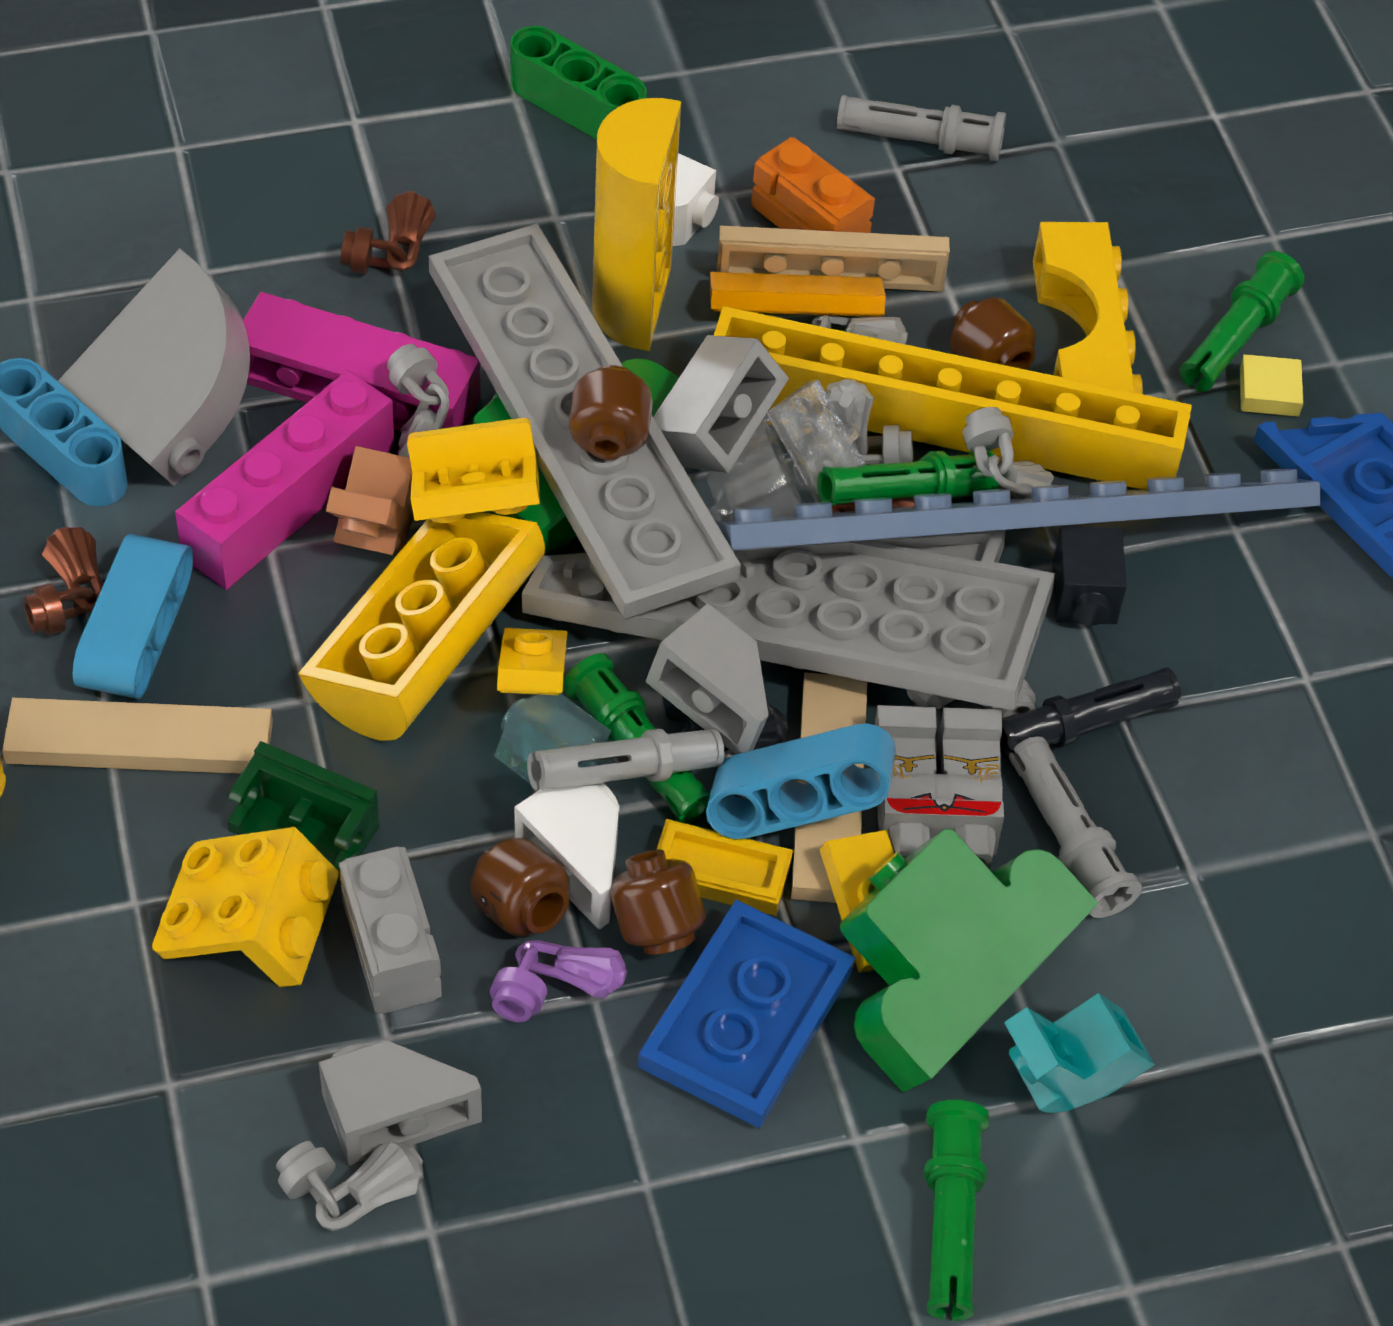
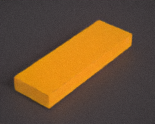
(798, 294)

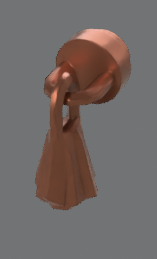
(408, 221)
(75, 559)

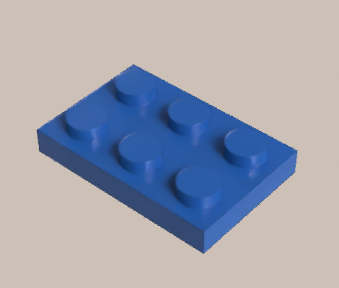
(746, 1013)

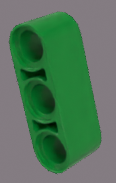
(568, 79)

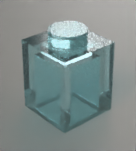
(545, 724)

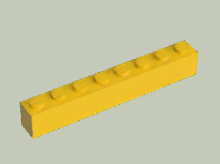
(1053, 418)

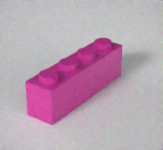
(306, 349)
(283, 479)

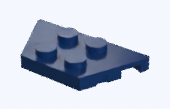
(1354, 473)

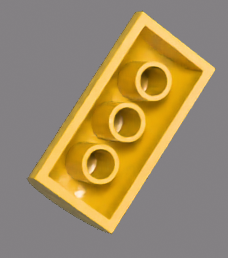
(634, 217)
(420, 621)

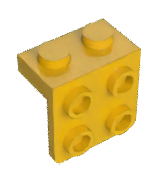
(250, 896)

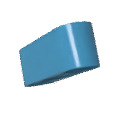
(61, 433)
(133, 616)
(822, 760)

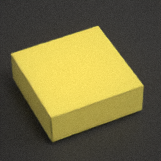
(1271, 385)

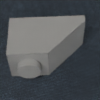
(713, 677)
(394, 1096)

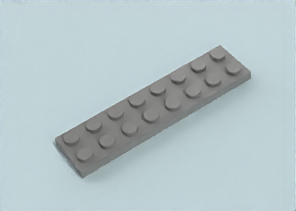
(535, 342)

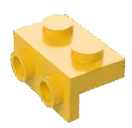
(473, 470)

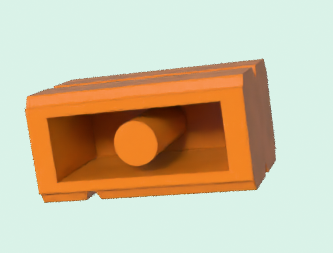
(807, 192)

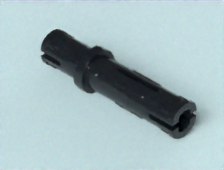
(1065, 719)

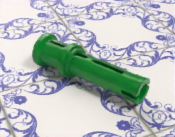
(1253, 305)
(931, 475)
(624, 714)
(955, 1178)

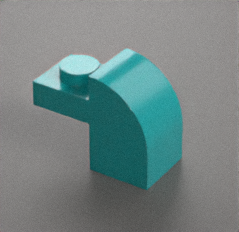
(1078, 1055)

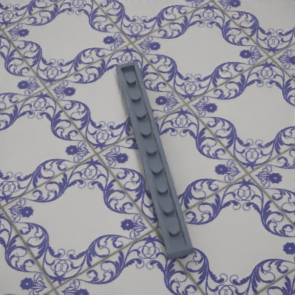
(996, 511)

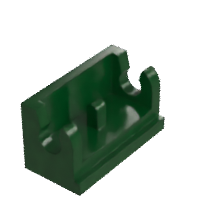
(292, 792)

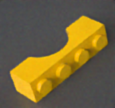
(1079, 276)

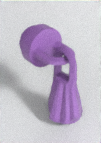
(521, 993)

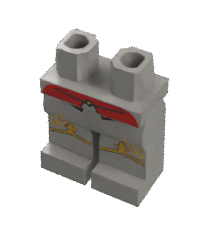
(962, 794)

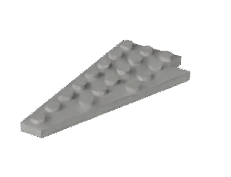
(878, 611)

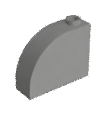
(168, 368)

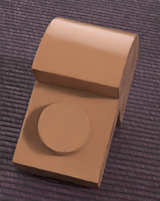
(376, 503)

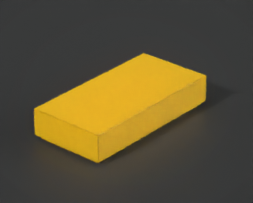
(730, 867)

